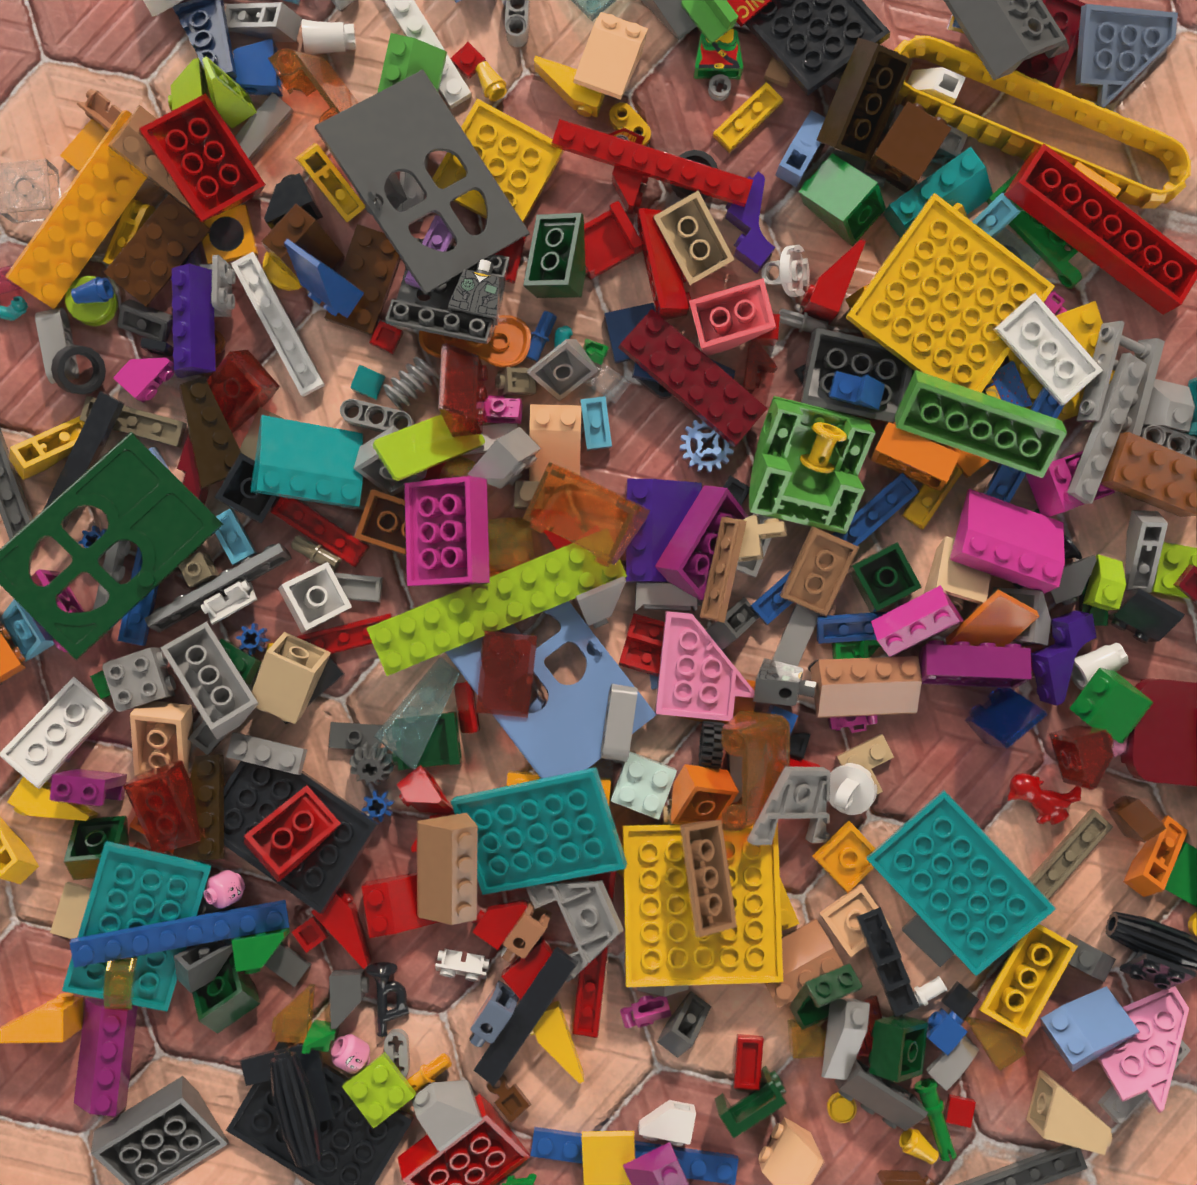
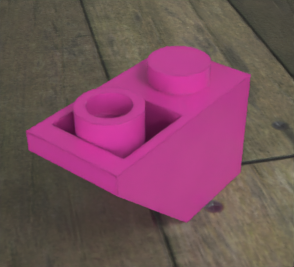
(144, 376)

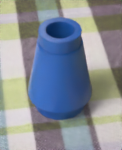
(93, 291)

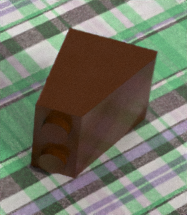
(909, 147)
(305, 233)

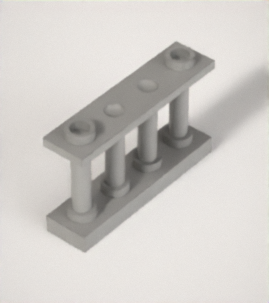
(1146, 350)

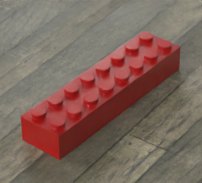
(1103, 229)

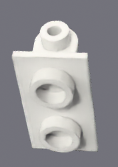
(236, 598)
(452, 965)

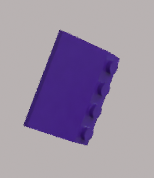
(668, 505)

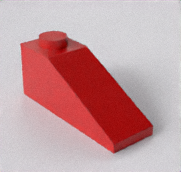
(345, 926)

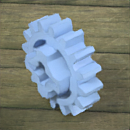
(697, 437)

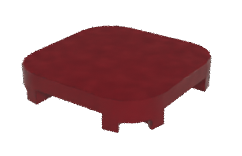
(1165, 739)

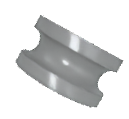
(717, 96)

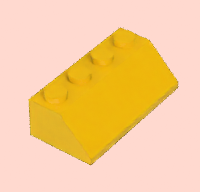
(1028, 979)

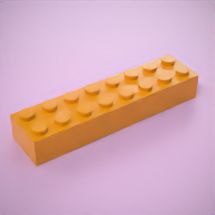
(77, 222)

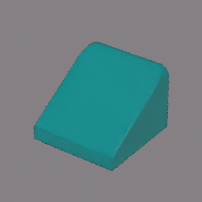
(367, 382)

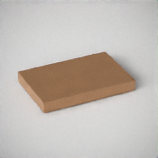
(819, 571)

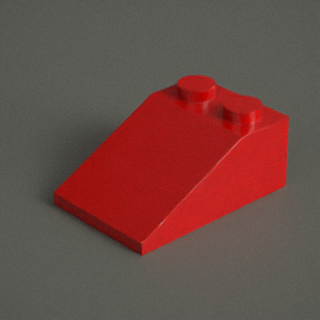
(826, 296)
(291, 833)
(392, 905)

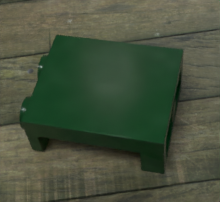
(442, 746)
(815, 996)
(752, 1107)

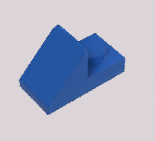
(857, 390)

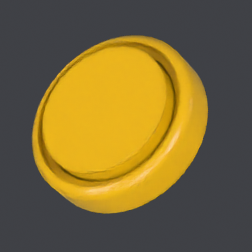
(841, 1109)

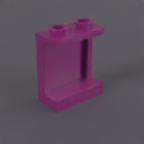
(87, 786)

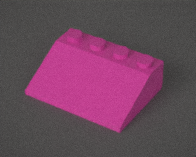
(447, 531)
(1009, 542)

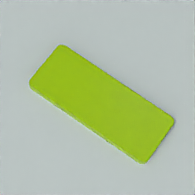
(422, 447)

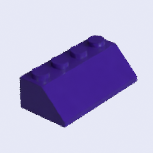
(192, 321)

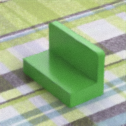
(711, 17)

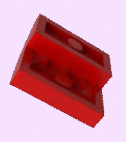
(643, 645)

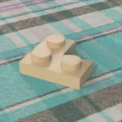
(868, 755)

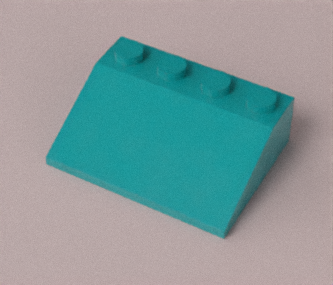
(307, 462)

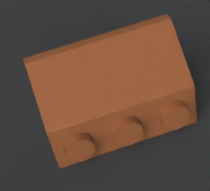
(805, 956)

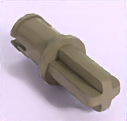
(314, 552)

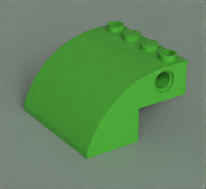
(791, 491)

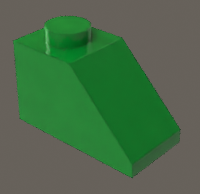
(256, 950)

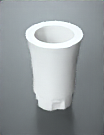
(327, 37)
(1107, 657)

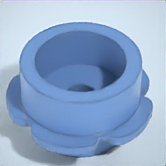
(537, 704)

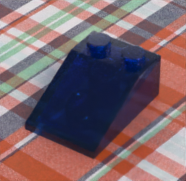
(1004, 717)

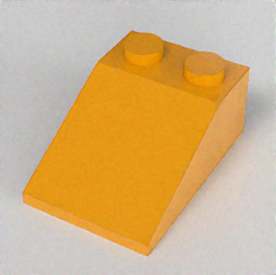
(47, 1023)

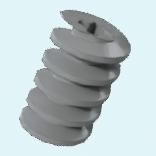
(410, 382)

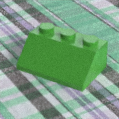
(408, 56)

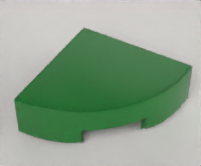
(595, 351)

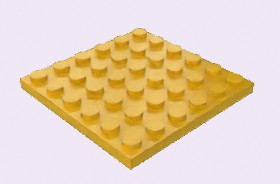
(945, 296)
(660, 921)

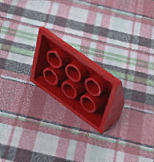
(203, 158)
(476, 1158)

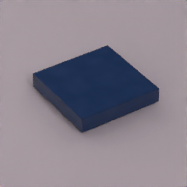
(620, 325)

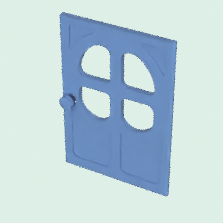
(571, 725)

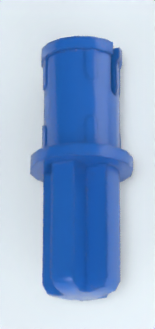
(541, 335)

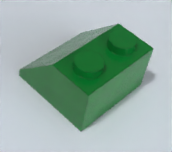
(1111, 704)

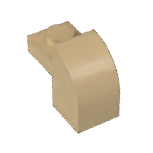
(754, 533)

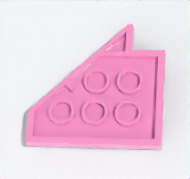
(695, 673)
(1149, 1057)

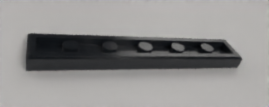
(88, 444)
(526, 1016)

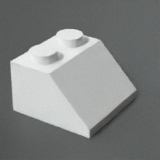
(314, 597)

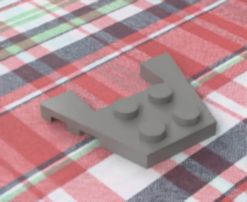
(797, 795)
(587, 914)

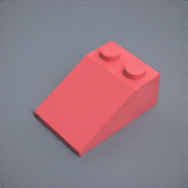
(732, 316)

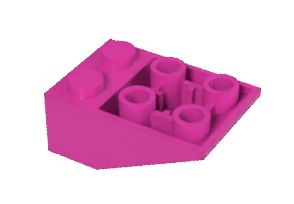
(1052, 489)

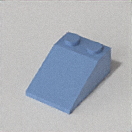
(1088, 1027)

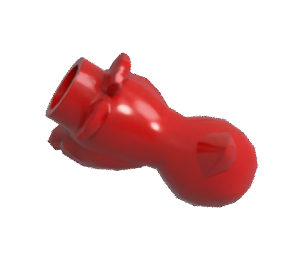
(1047, 803)

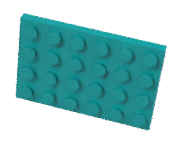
(542, 831)
(960, 883)
(133, 891)

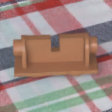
(96, 109)

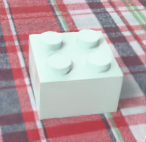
(643, 785)

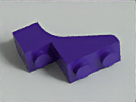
(753, 247)
(1055, 663)

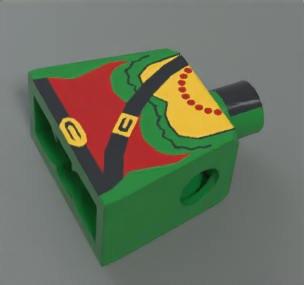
(719, 57)

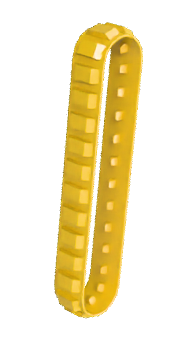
(1055, 101)

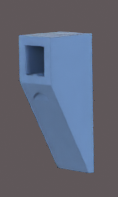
(801, 150)

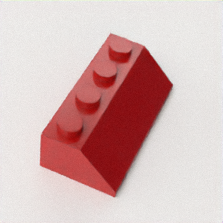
(662, 269)

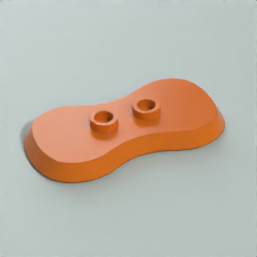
(505, 349)

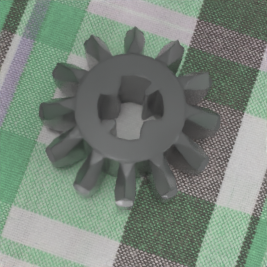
(371, 763)

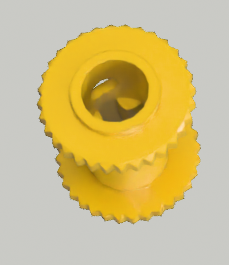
(823, 447)

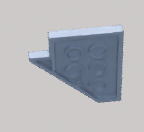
(1119, 45)

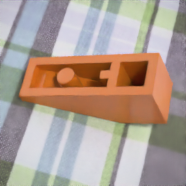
(1156, 859)

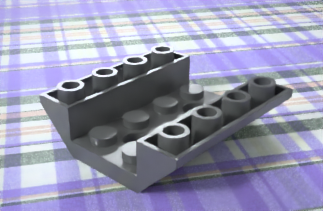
(1008, 31)
(434, 314)

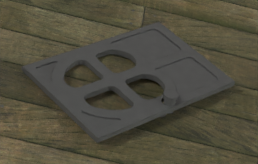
(395, 135)

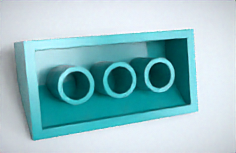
(959, 181)

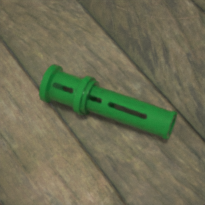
(934, 1107)

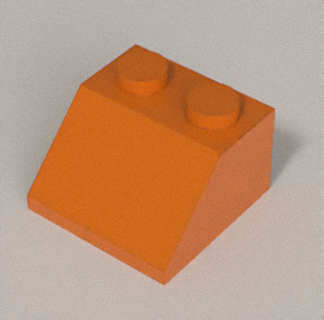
(701, 794)

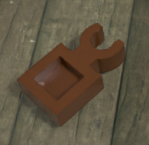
(511, 1101)

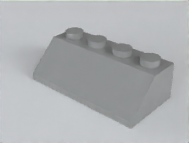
(210, 679)

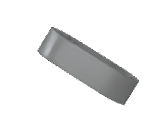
(403, 1050)

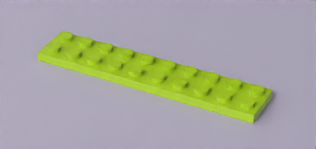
(488, 606)

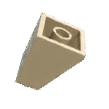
(962, 584)
(289, 677)
(1065, 1119)

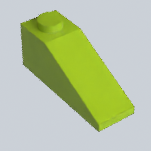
(227, 95)

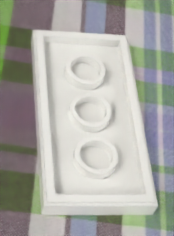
(1048, 349)
(56, 732)

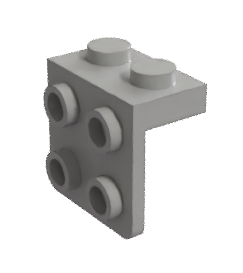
(222, 279)
(139, 678)

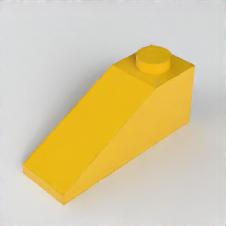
(560, 79)
(330, 182)
(45, 448)
(35, 802)
(15, 857)
(555, 1037)

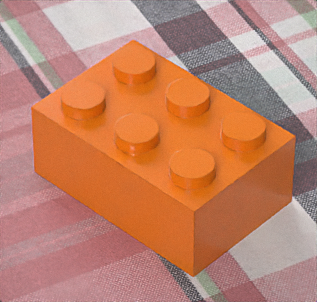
(915, 457)

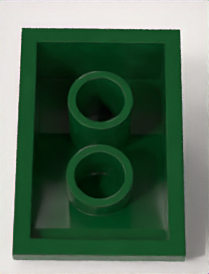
(557, 256)

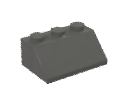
(881, 1096)

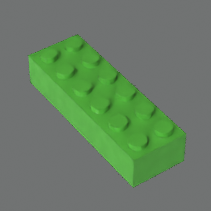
(979, 424)

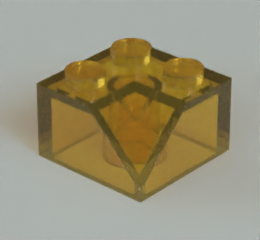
(509, 543)

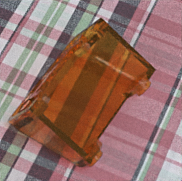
(312, 73)
(585, 513)
(765, 751)

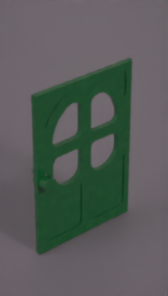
(141, 507)

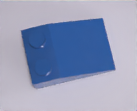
(323, 282)

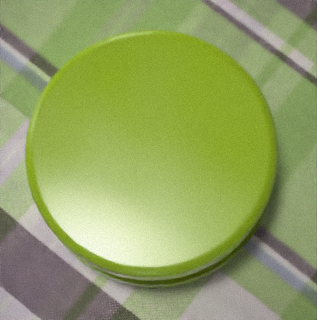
(91, 313)

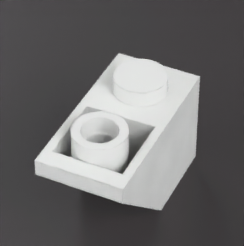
(937, 83)
(669, 1122)

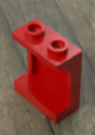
(609, 240)

